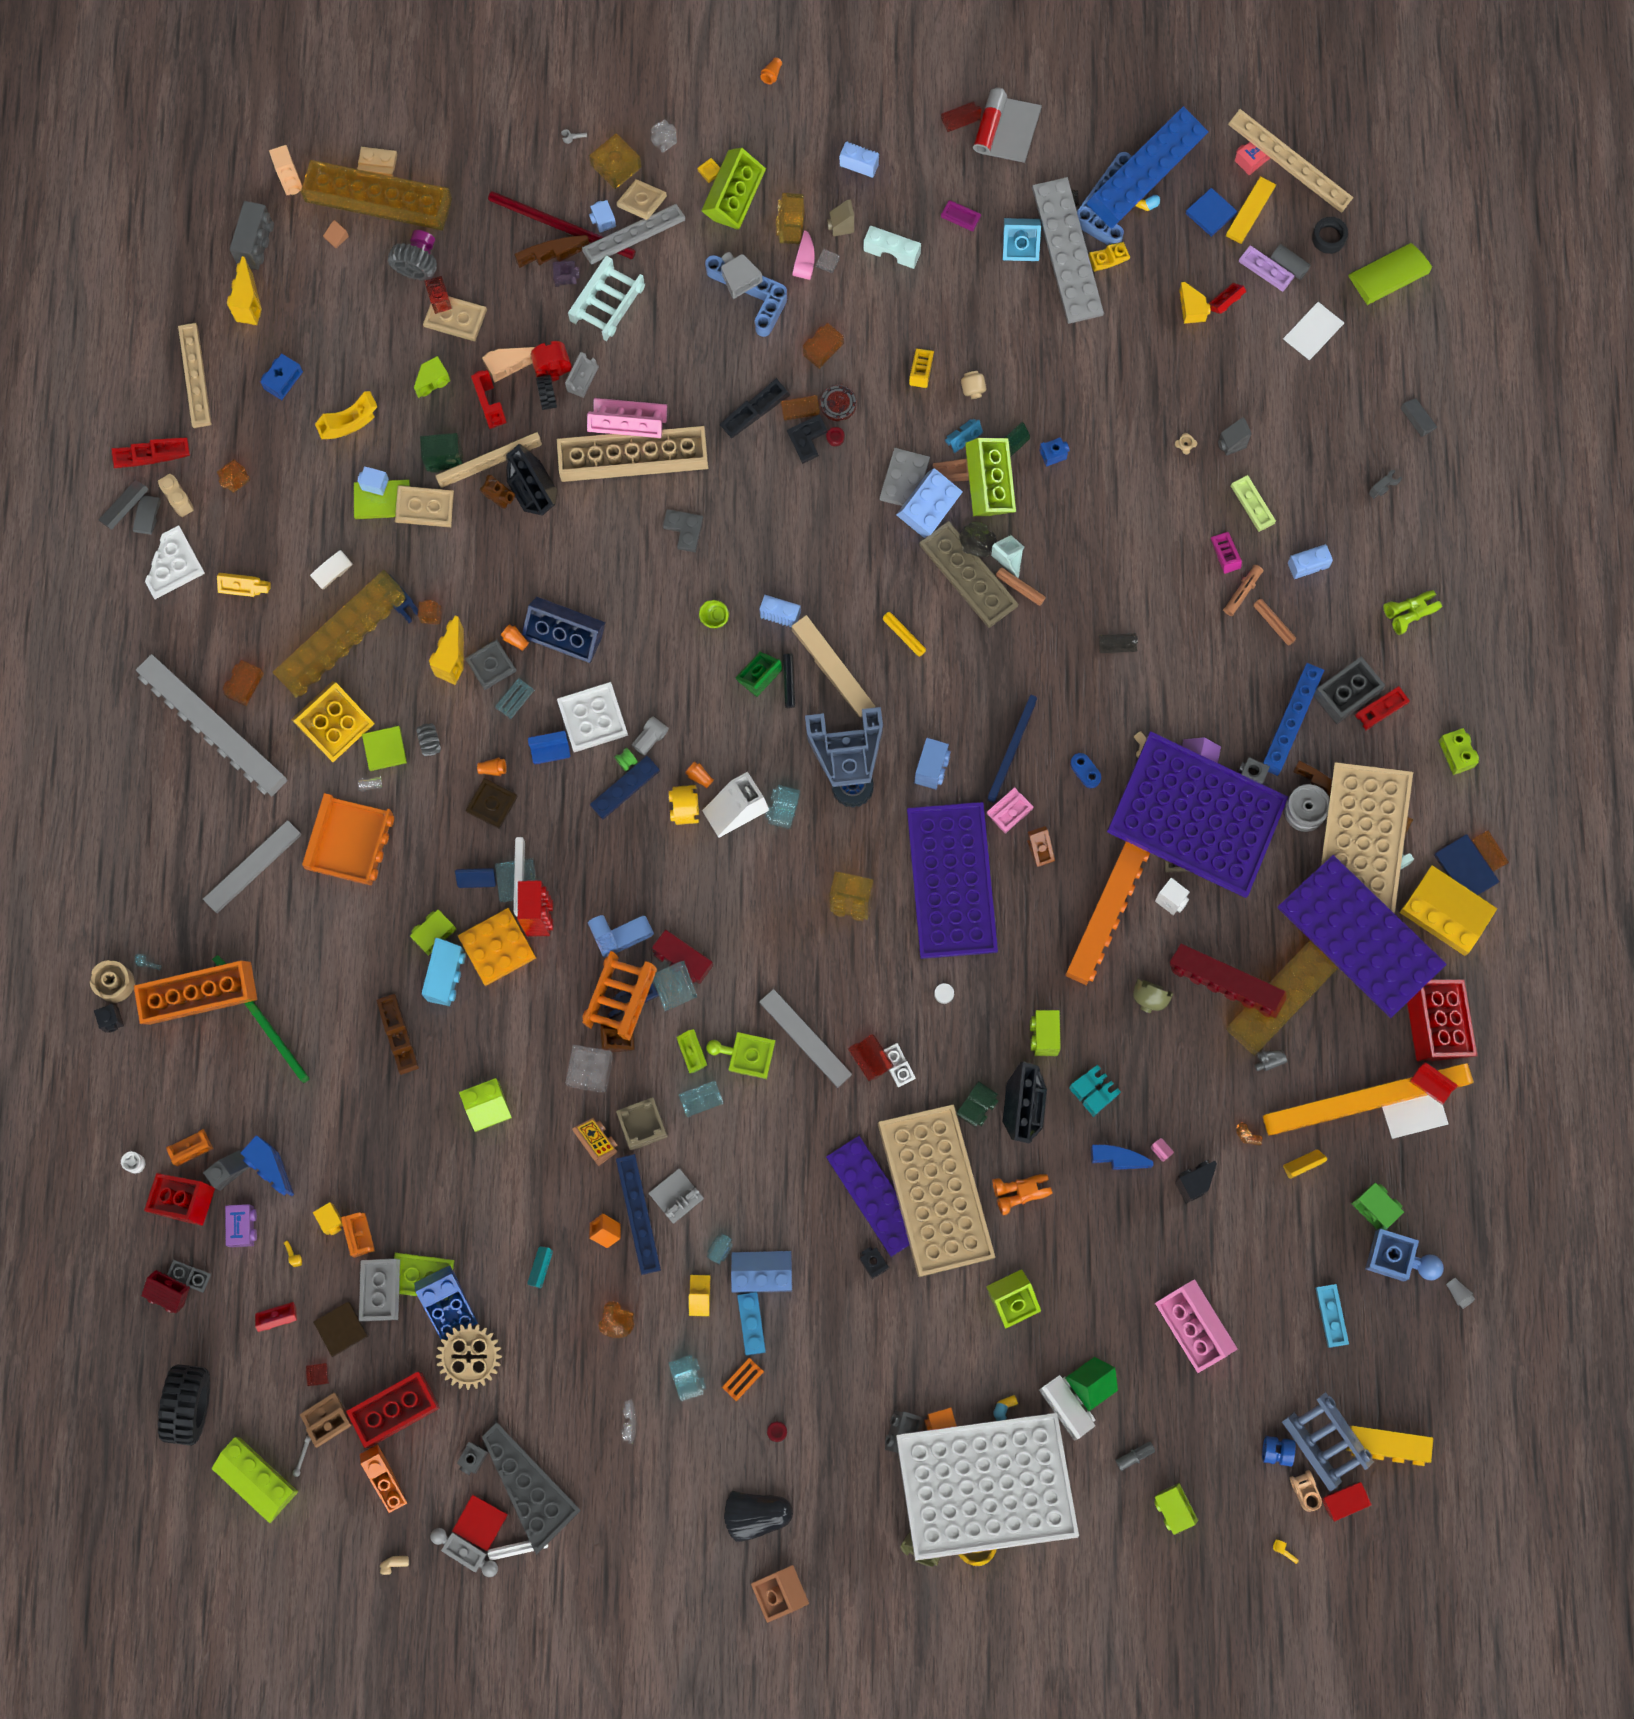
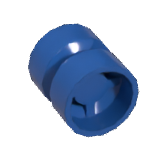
(1285, 1453)

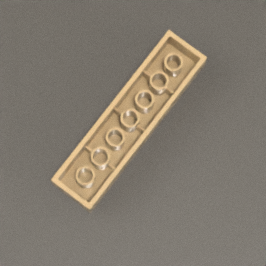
(632, 455)

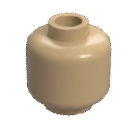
(973, 384)

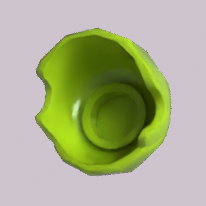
(714, 614)

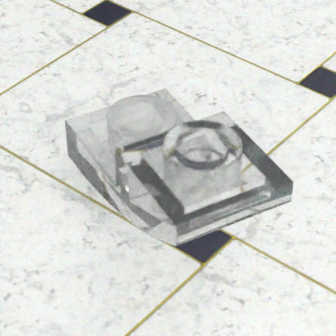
(630, 1428)

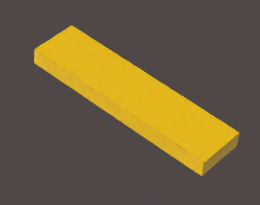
(1250, 210)

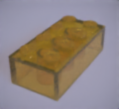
(851, 896)

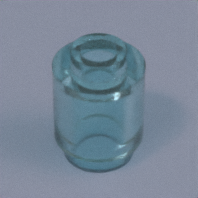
(719, 1249)

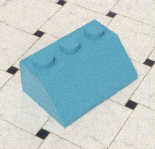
(443, 972)

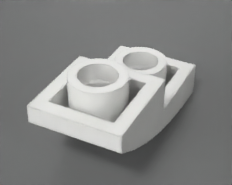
(331, 569)
(901, 1070)

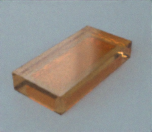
(800, 407)
(1490, 850)

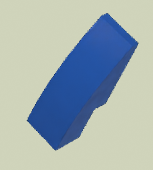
(1119, 1157)

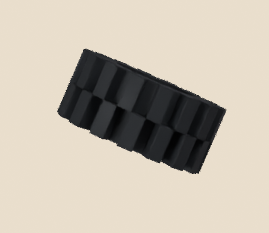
(546, 392)

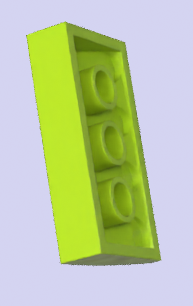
(1390, 273)

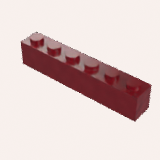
(1228, 981)

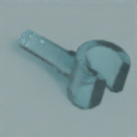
(140, 961)

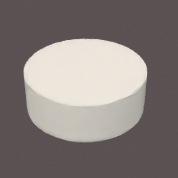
(944, 993)

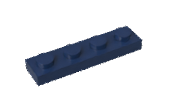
(624, 787)

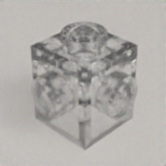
(663, 135)

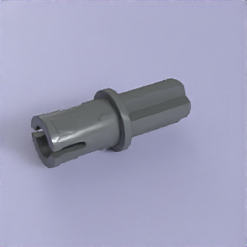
(1135, 1456)

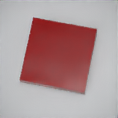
(480, 1523)

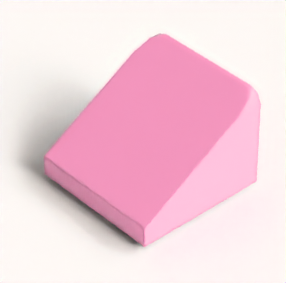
(1161, 1149)

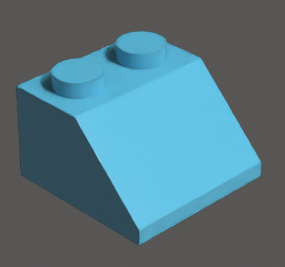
(1021, 239)

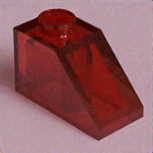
(438, 294)

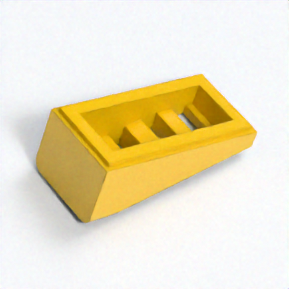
(921, 379)

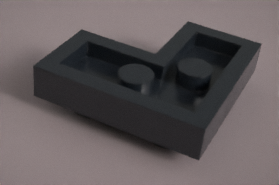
(802, 437)

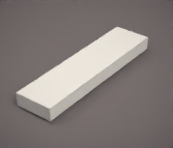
(519, 868)

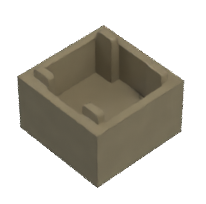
(641, 1124)

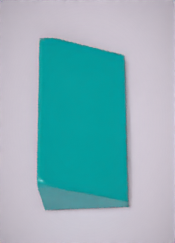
(540, 1267)

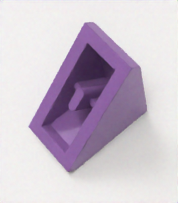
(1203, 747)

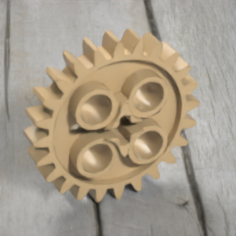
(469, 1337)

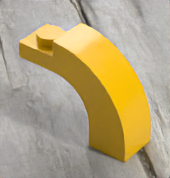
(347, 421)

